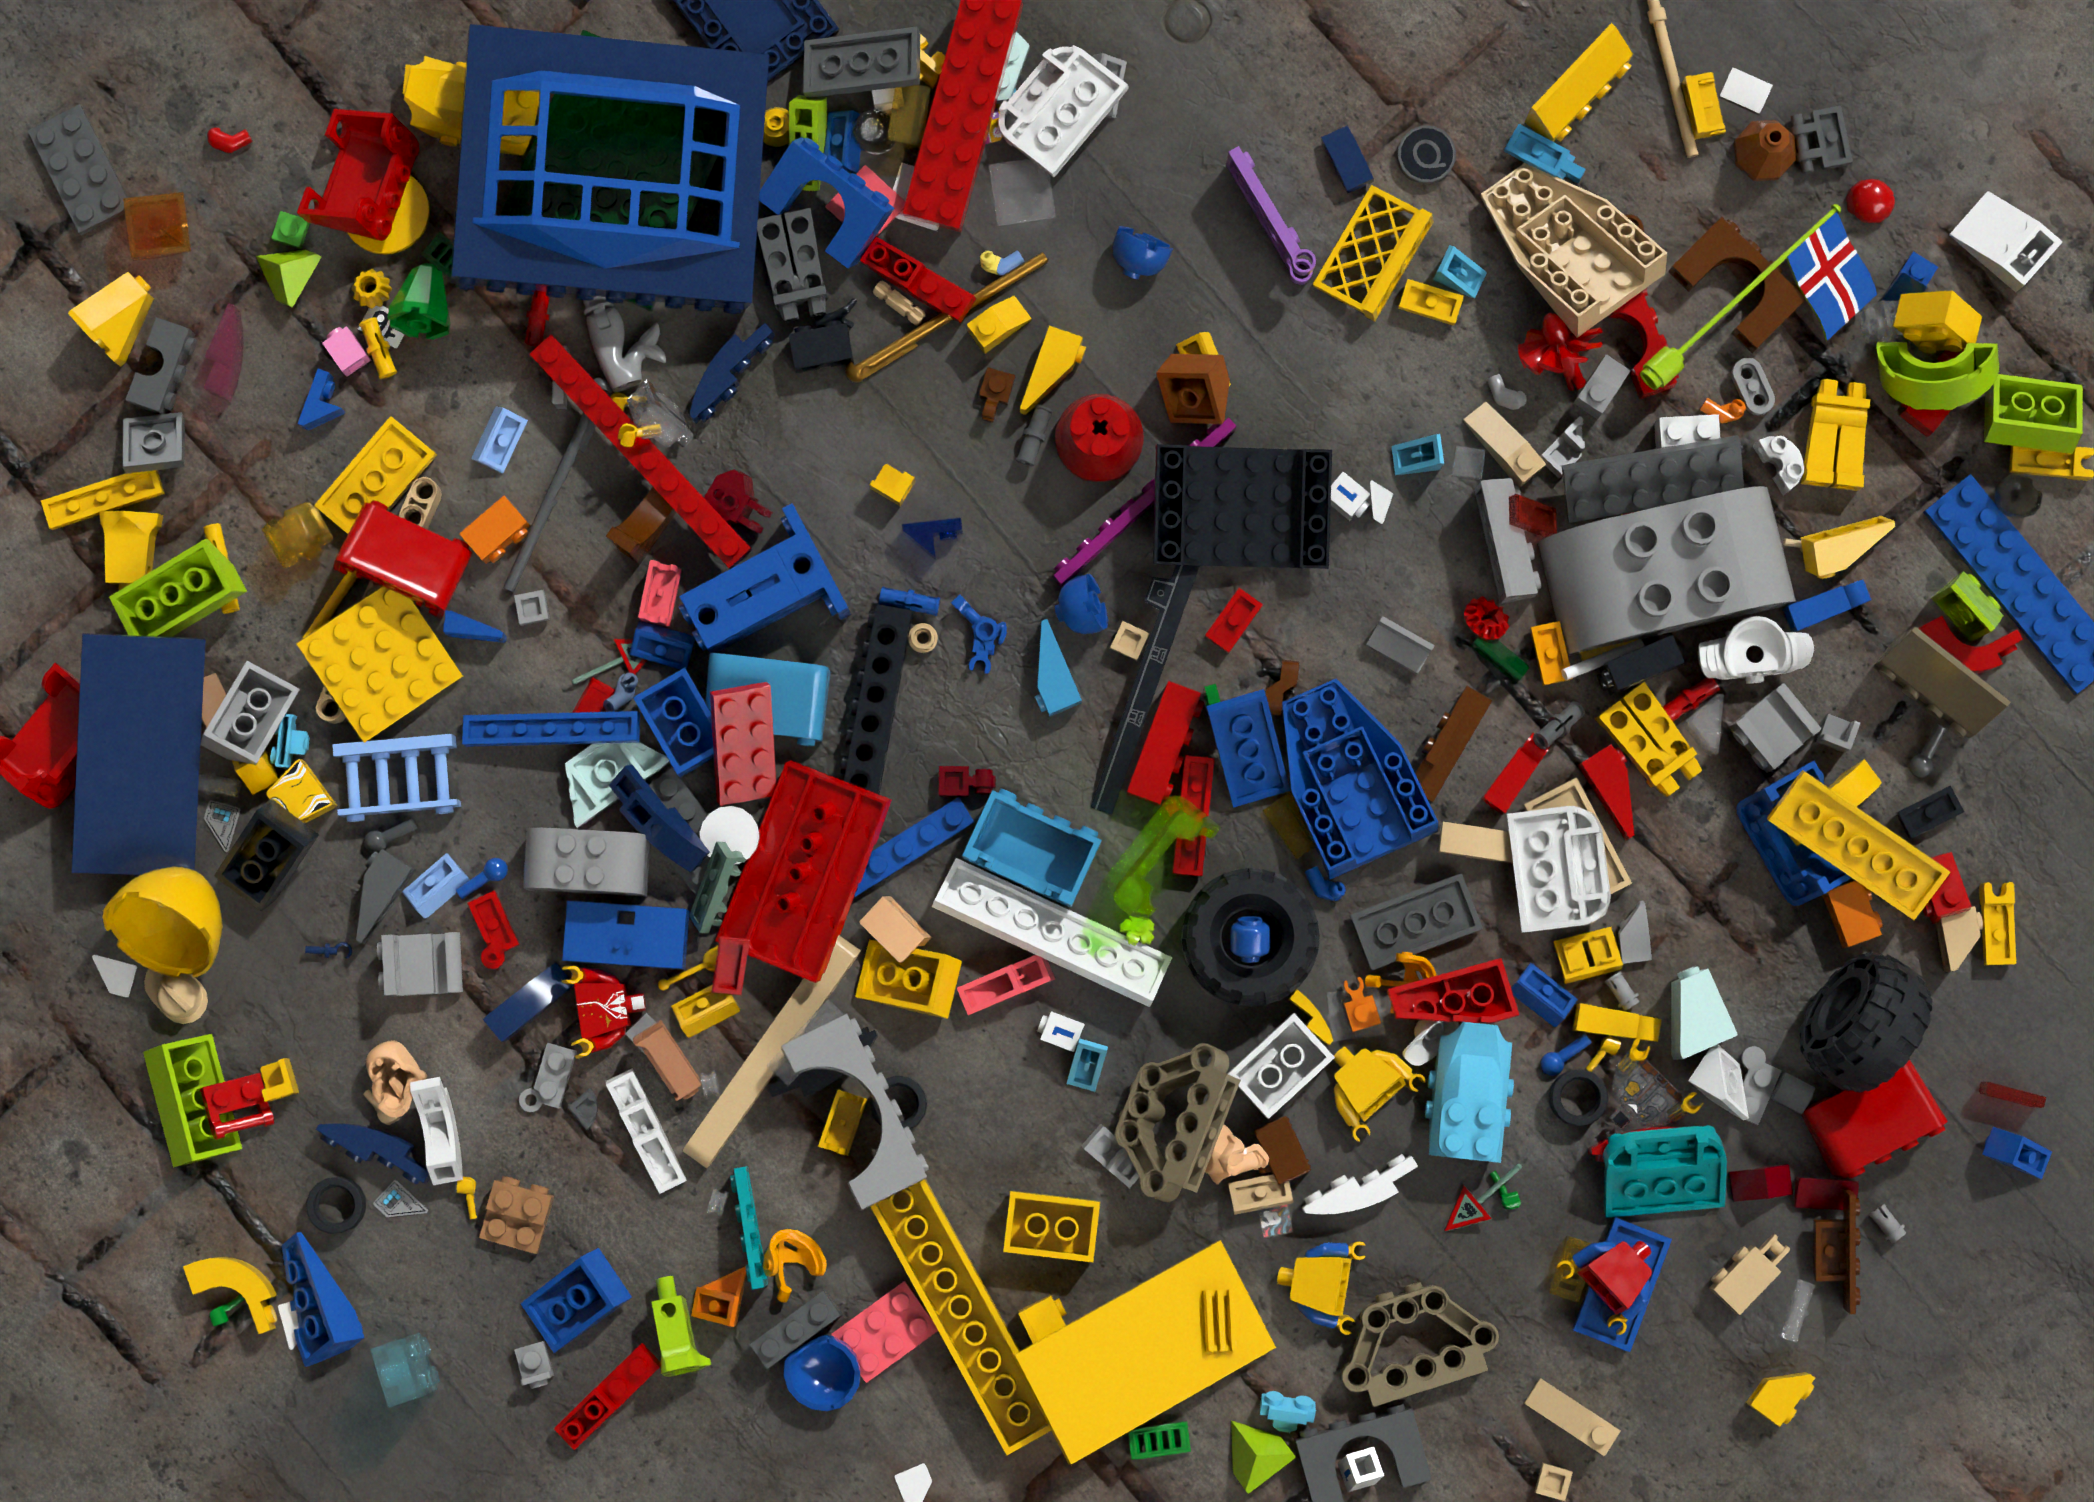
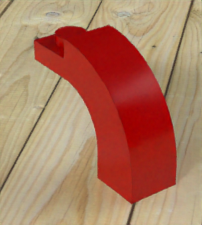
(1975, 658)

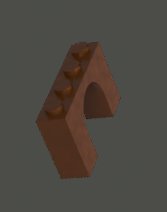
(1726, 245)

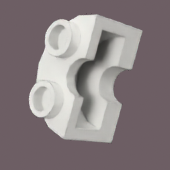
(1785, 458)

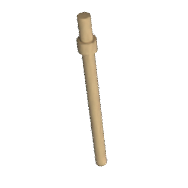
(1658, 17)

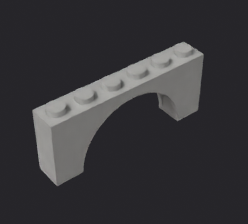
(840, 1049)

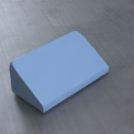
(499, 439)
(435, 886)

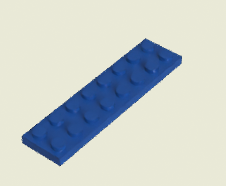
(2017, 580)

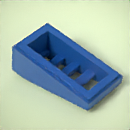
(466, 628)

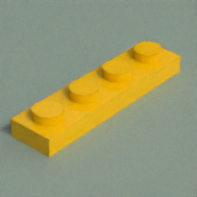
(101, 496)

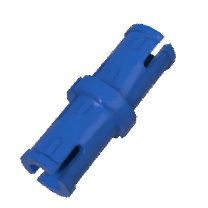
(909, 601)

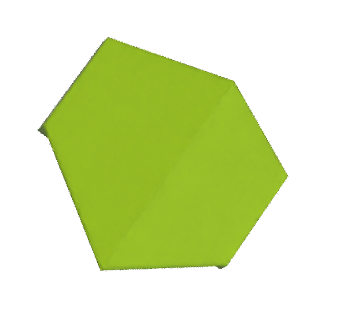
(288, 273)
(1257, 1455)

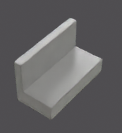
(1399, 645)

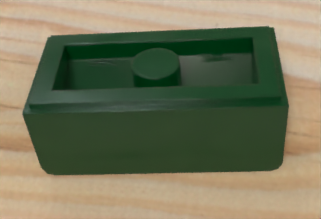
(1501, 658)

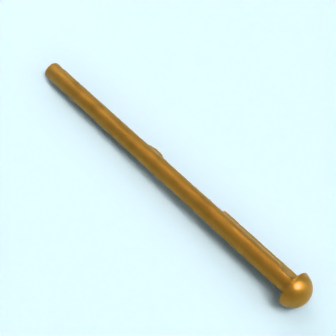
(907, 342)

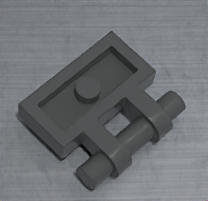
(1830, 138)

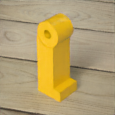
(1615, 1023)

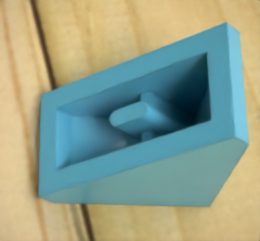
(1460, 273)
(1418, 455)
(1087, 1065)

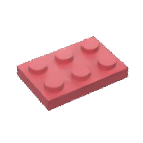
(887, 1330)

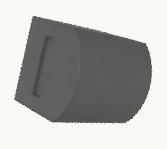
(1792, 1093)

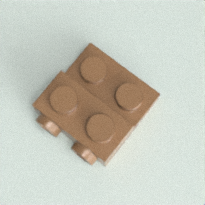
(517, 1214)

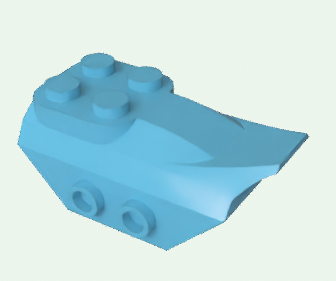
(1470, 1094)

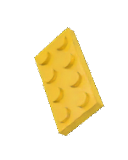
(377, 473)

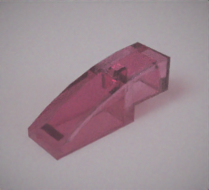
(226, 354)

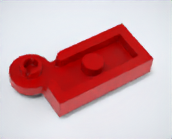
(494, 929)

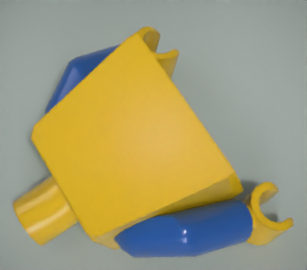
(1321, 1283)

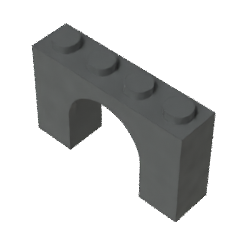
(1394, 1428)

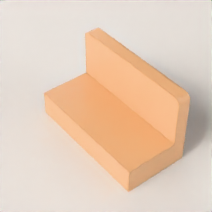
(894, 928)

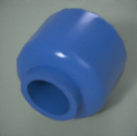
(1250, 938)

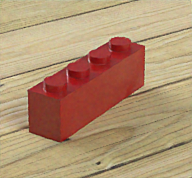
(1164, 742)

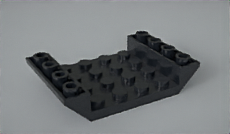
(1242, 507)

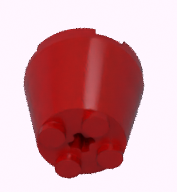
(1099, 456)

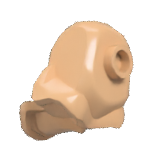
(391, 1072)
(1233, 1158)

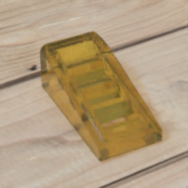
(1565, 1254)

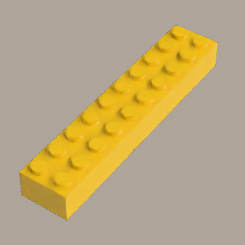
(962, 1312)

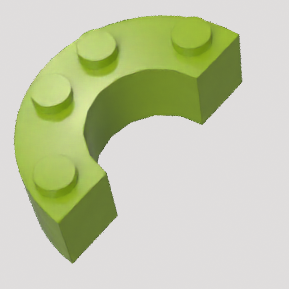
(1940, 383)

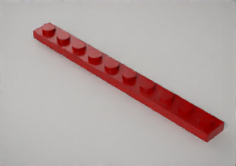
(643, 454)

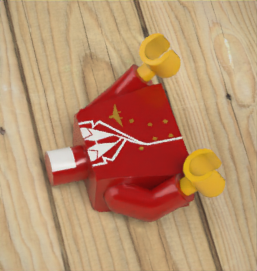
(601, 1008)

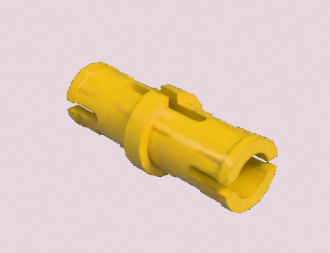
(378, 348)

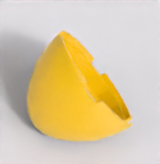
(167, 921)

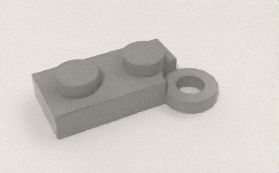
(551, 1078)

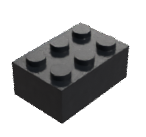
(266, 855)

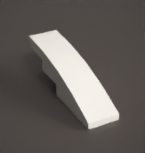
(645, 1131)

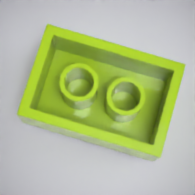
(2034, 413)

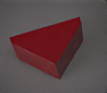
(1760, 1183)

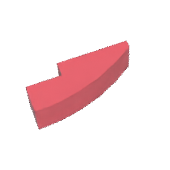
(1005, 983)

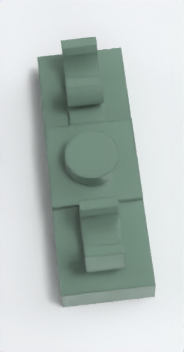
(715, 887)

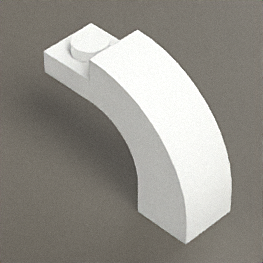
(439, 1130)

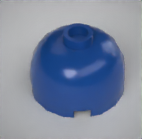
(1139, 253)
(1081, 606)

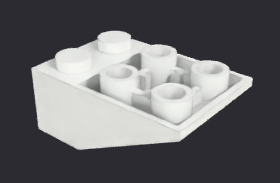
(2005, 240)

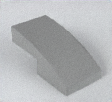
(1111, 1155)

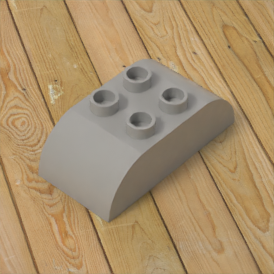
(1666, 569)

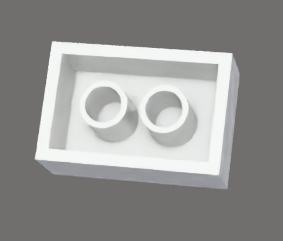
(1281, 1065)

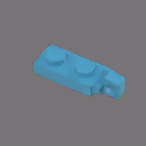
(1543, 154)

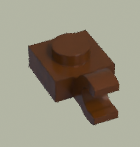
(996, 389)

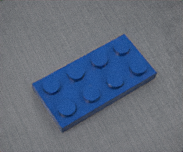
(1248, 748)
(1595, 1312)

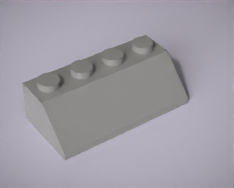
(1505, 543)

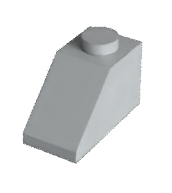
(1602, 387)

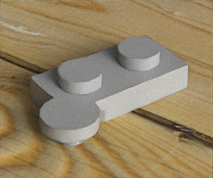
(1757, 1082)

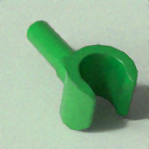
(1509, 1200)
(219, 1316)

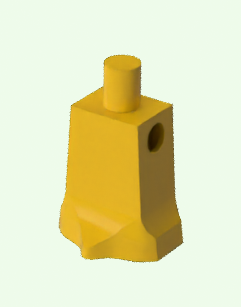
(129, 544)

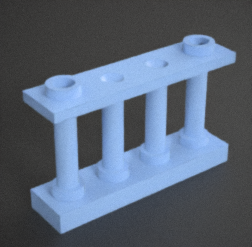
(380, 752)

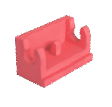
(659, 593)

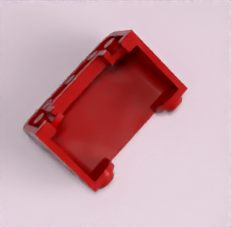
(403, 557)
(44, 751)

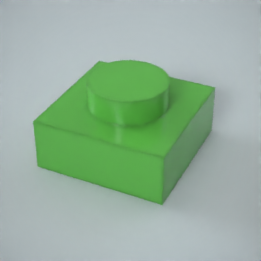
(290, 230)

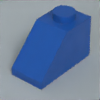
(2017, 1152)

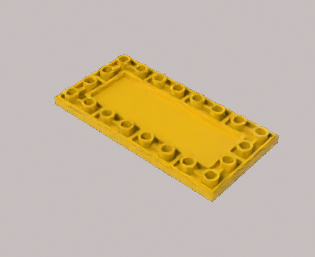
(1139, 1354)

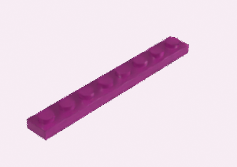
(1130, 513)

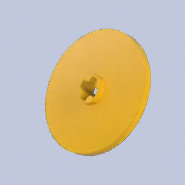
(407, 226)

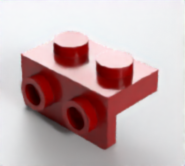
(1951, 895)

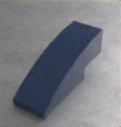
(528, 1003)

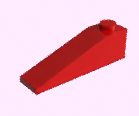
(1464, 995)

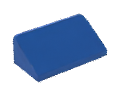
(840, 141)
(662, 645)
(1543, 995)

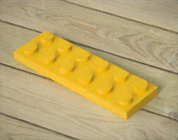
(1858, 845)

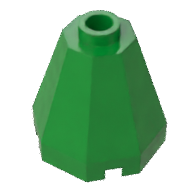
(421, 304)

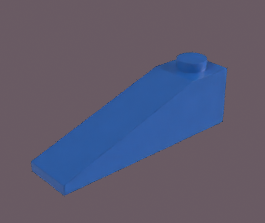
(323, 1312)

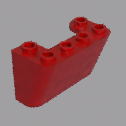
(366, 176)
(1873, 1123)

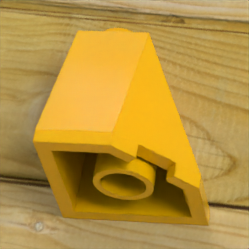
(115, 315)

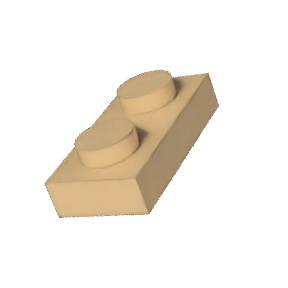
(1259, 1194)

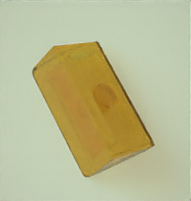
(1290, 825)

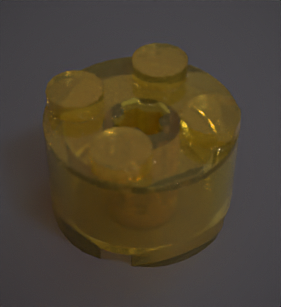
(297, 534)

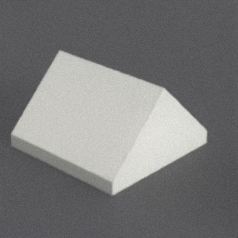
(1721, 1081)

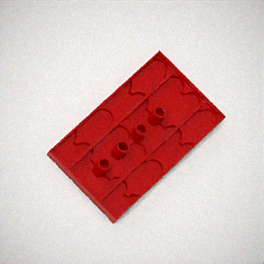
(804, 870)

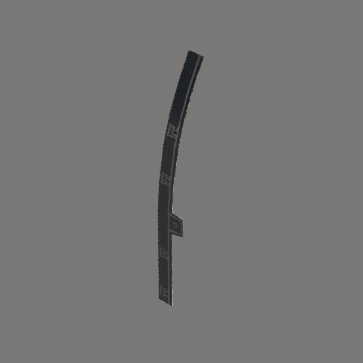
(1170, 598)

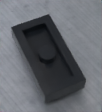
(1929, 812)

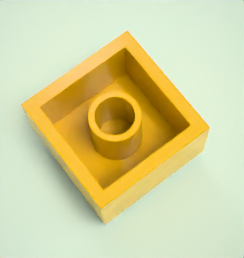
(1937, 321)

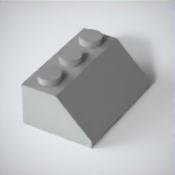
(249, 715)

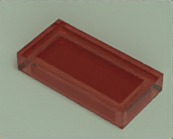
(1532, 516)
(2012, 1095)

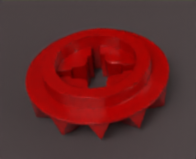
(1490, 628)

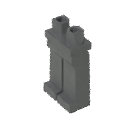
(788, 286)

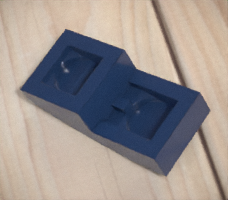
(1347, 159)

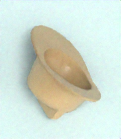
(178, 997)

